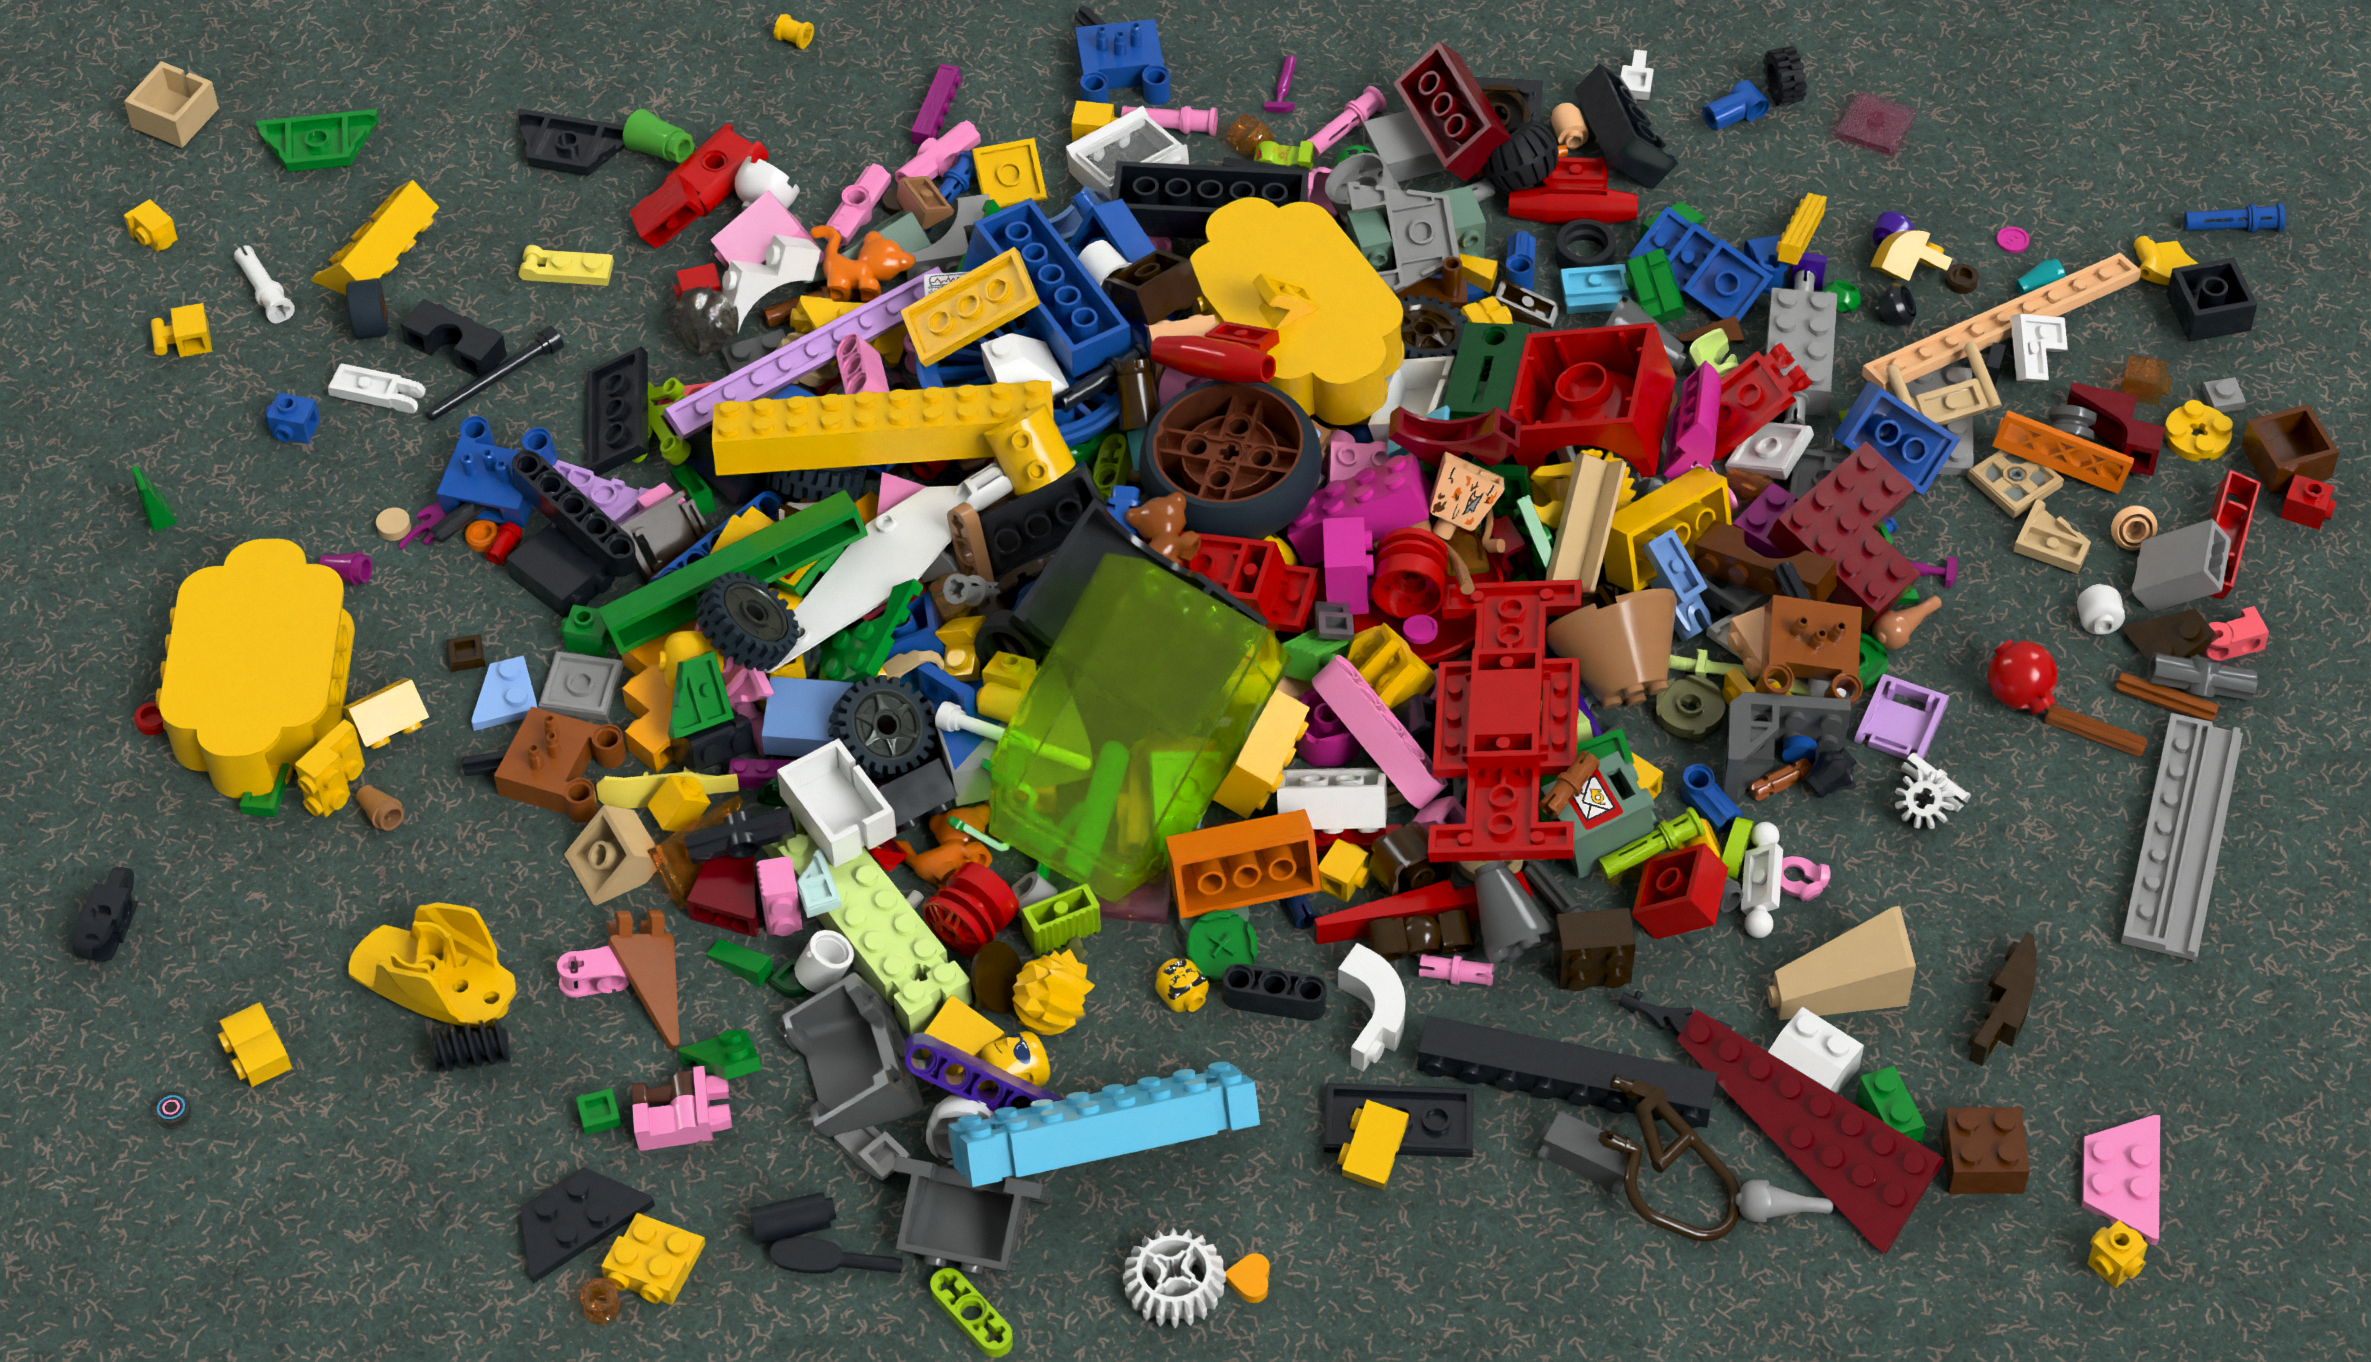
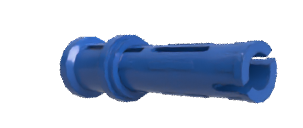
(957, 179)
(2251, 217)

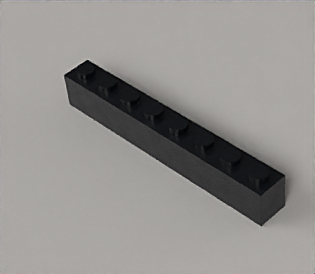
(1558, 1069)

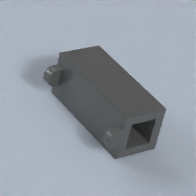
(1577, 1148)

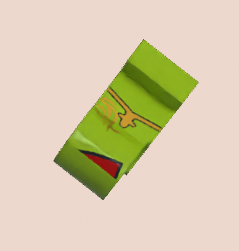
(1285, 155)

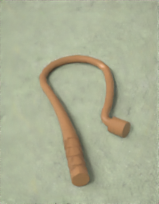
(1460, 568)

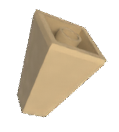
(1851, 973)

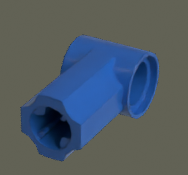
(1741, 103)
(1521, 259)
(1708, 800)

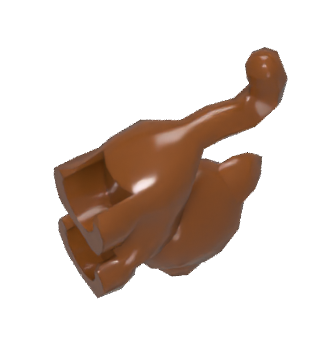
(1161, 523)

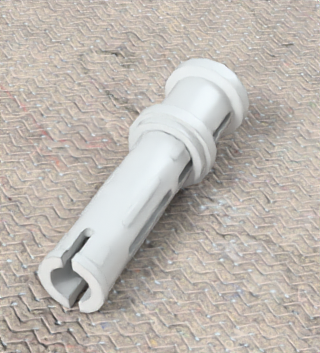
(268, 292)

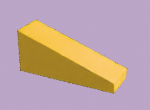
(1479, 271)

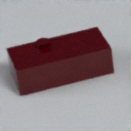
(1451, 110)

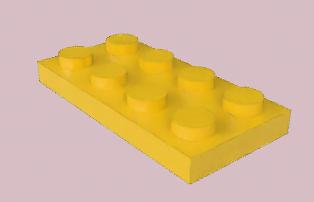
(970, 307)

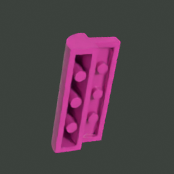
(1694, 423)

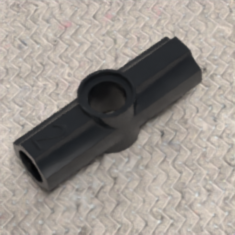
(740, 835)

